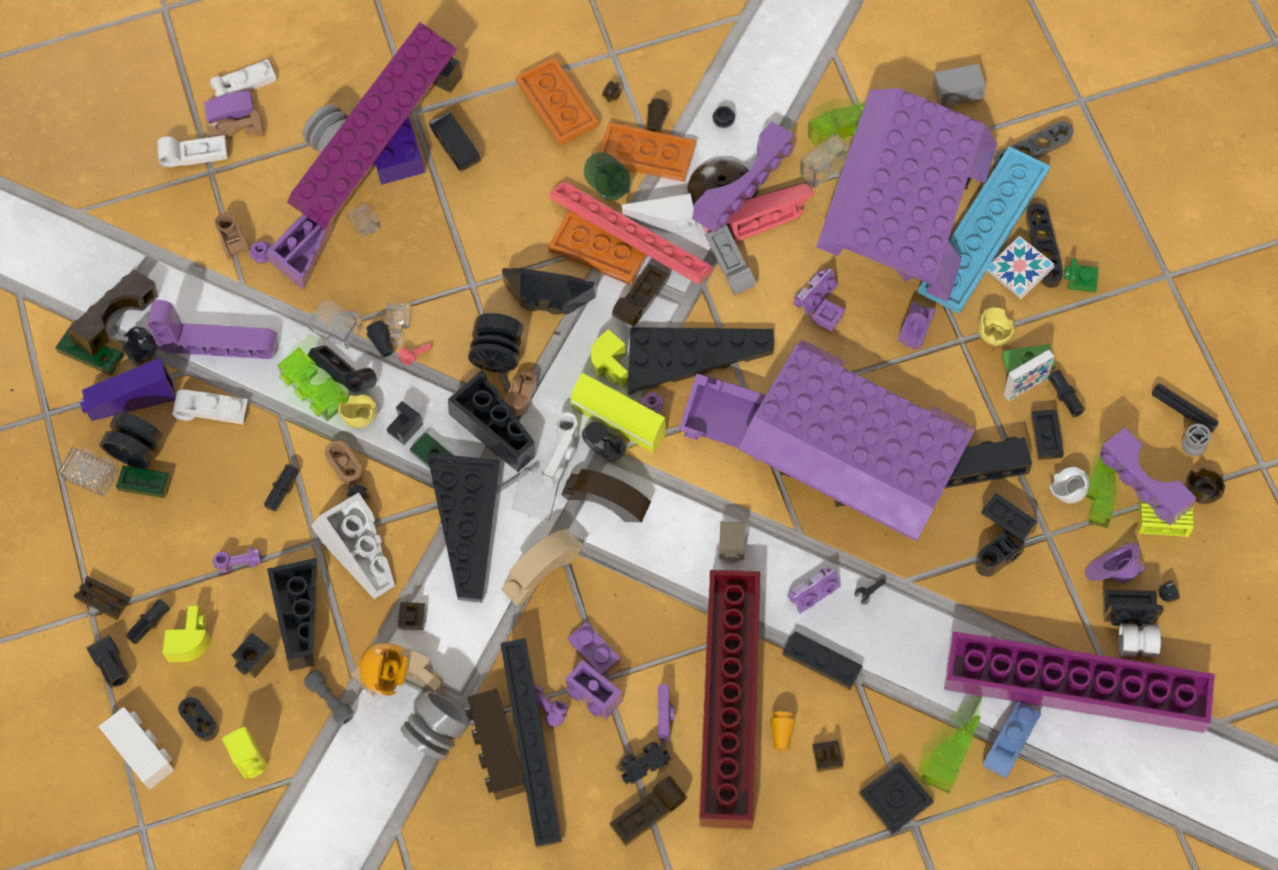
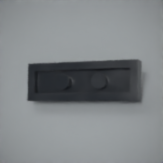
(822, 660)

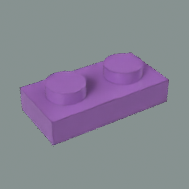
(593, 649)

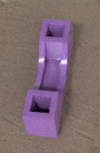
(1167, 499)

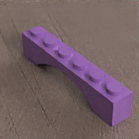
(718, 204)

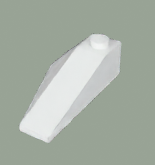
(353, 540)

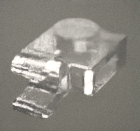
(398, 317)

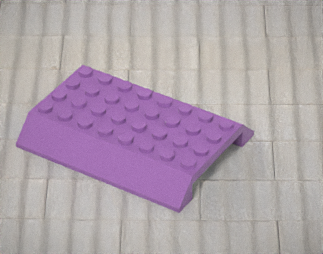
(906, 186)
(856, 440)

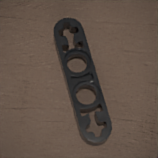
(1047, 244)

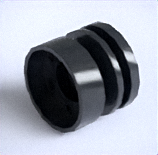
(496, 342)

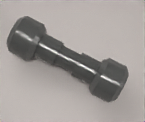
(316, 683)

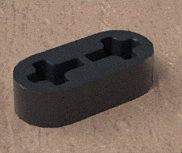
(203, 715)

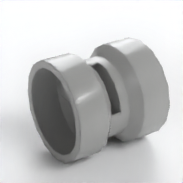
(1192, 444)

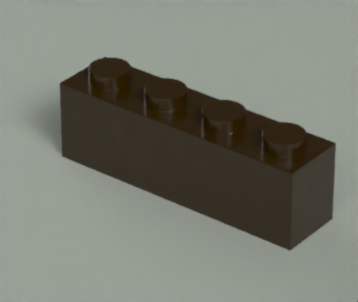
(496, 744)

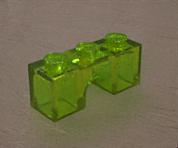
(323, 398)

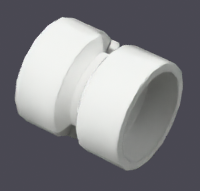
(1139, 640)

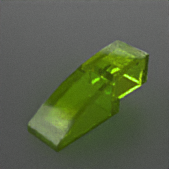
(1103, 492)

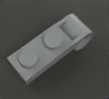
(730, 260)

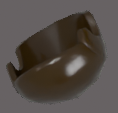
(1205, 485)

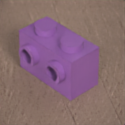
(593, 690)

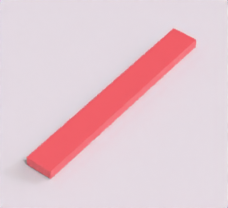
(631, 232)

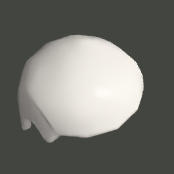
(1070, 485)

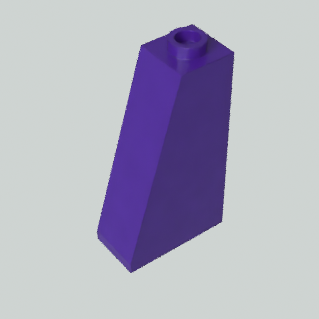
(129, 391)

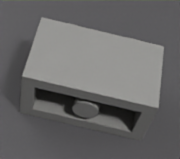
(959, 85)

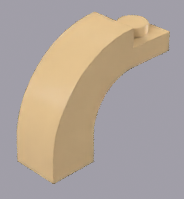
(540, 560)
(418, 669)

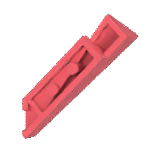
(767, 211)

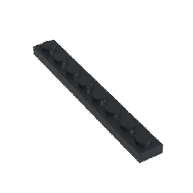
(531, 743)

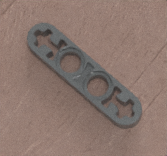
(1048, 134)

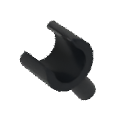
(870, 590)

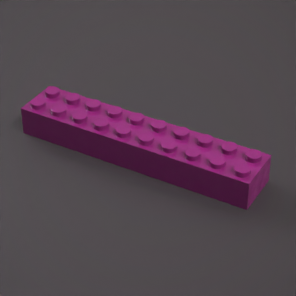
(371, 126)
(1080, 682)

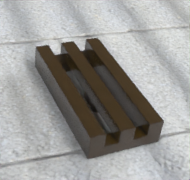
(86, 589)

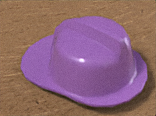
(1117, 565)

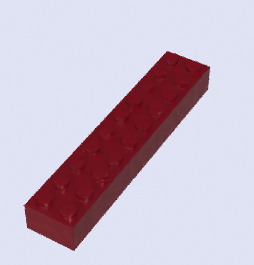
(730, 700)

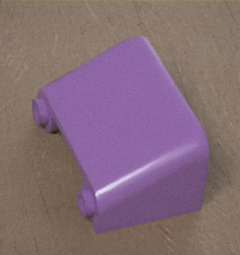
(719, 410)

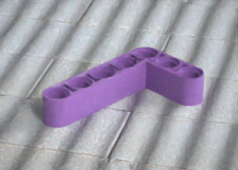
(208, 340)

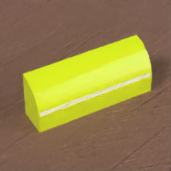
(618, 412)

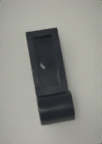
(341, 371)

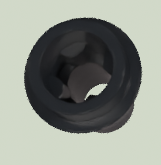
(379, 335)

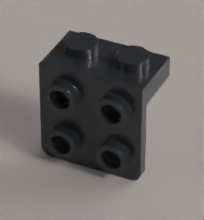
(1130, 607)

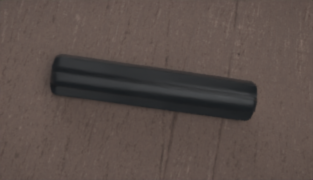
(1184, 407)

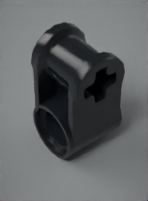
(1000, 551)

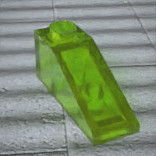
(838, 121)
(947, 758)

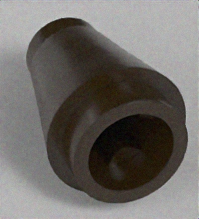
(656, 114)

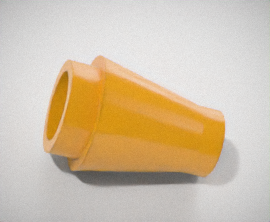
(782, 729)

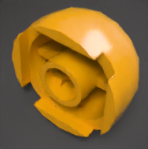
(383, 668)

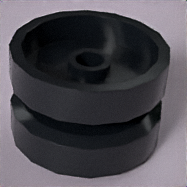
(131, 440)

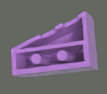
(299, 250)

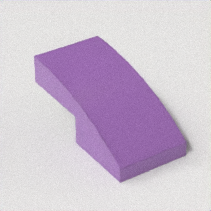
(233, 104)

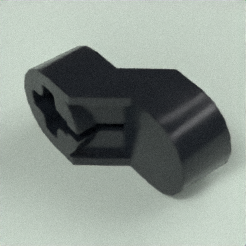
(603, 441)

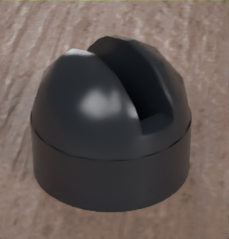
(1168, 592)

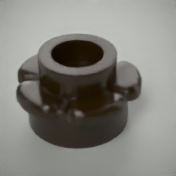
(612, 91)

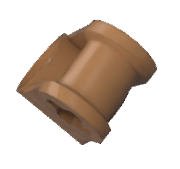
(231, 238)

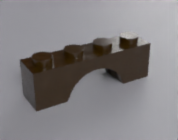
(131, 293)

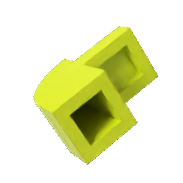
(605, 356)
(188, 643)

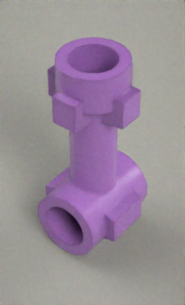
(224, 562)
(556, 710)

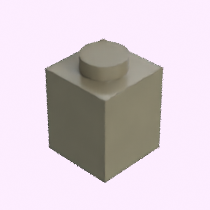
(732, 541)

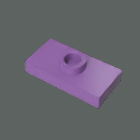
(665, 713)

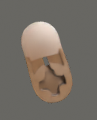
(520, 392)

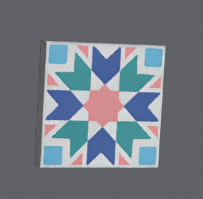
(1020, 267)
(1028, 375)

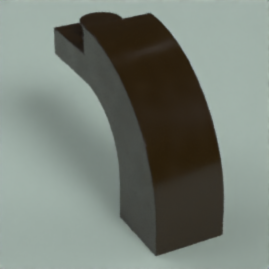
(609, 492)

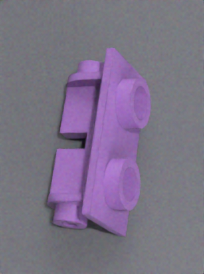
(821, 286)
(822, 585)

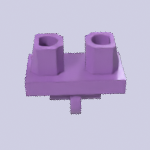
(916, 326)

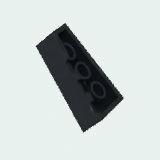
(491, 421)
(295, 605)

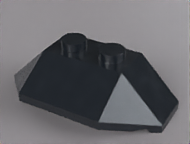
(548, 290)

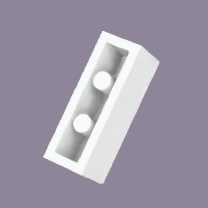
(137, 747)

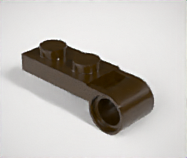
(640, 296)
(649, 810)

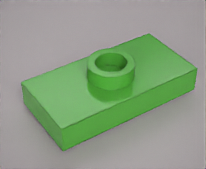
(1017, 357)

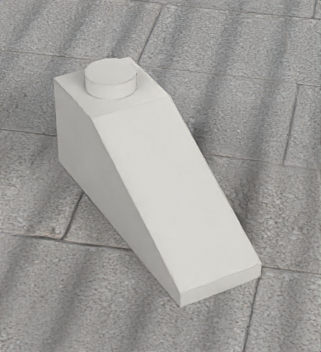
(666, 214)

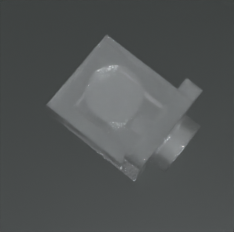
(364, 220)

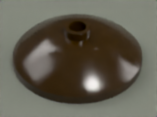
(709, 174)

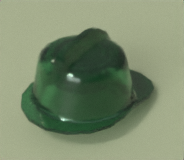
(607, 176)

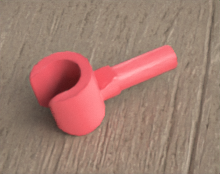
(408, 356)

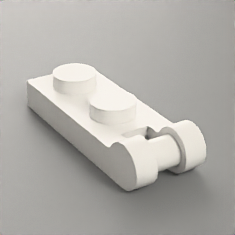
(244, 79)

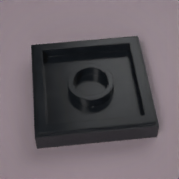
(896, 797)

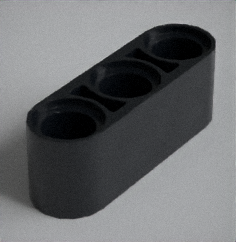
(454, 141)

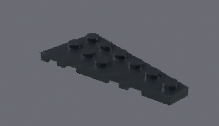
(681, 353)

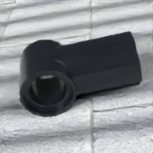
(106, 656)

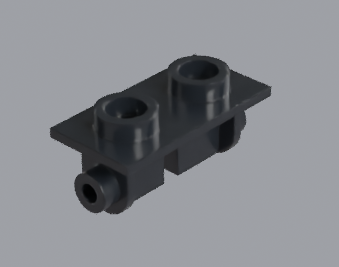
(651, 756)

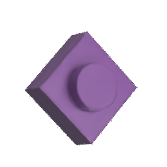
(828, 315)

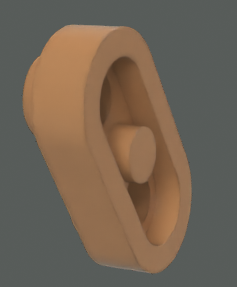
(345, 463)

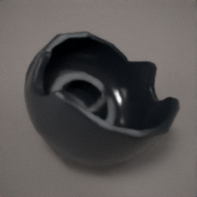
(140, 345)

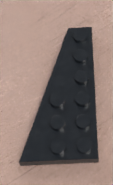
(466, 505)

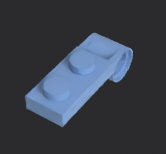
(1011, 739)

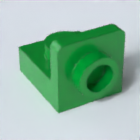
(1081, 277)

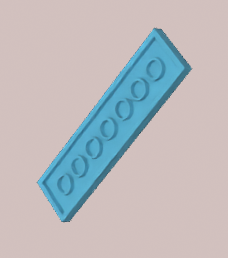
(991, 222)

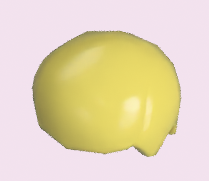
(995, 327)
(358, 411)

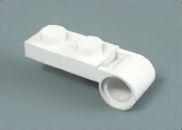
(190, 152)
(209, 406)
(565, 448)

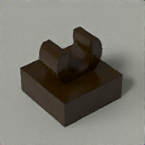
(412, 616)
(827, 756)

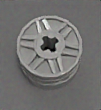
(323, 126)
(435, 725)

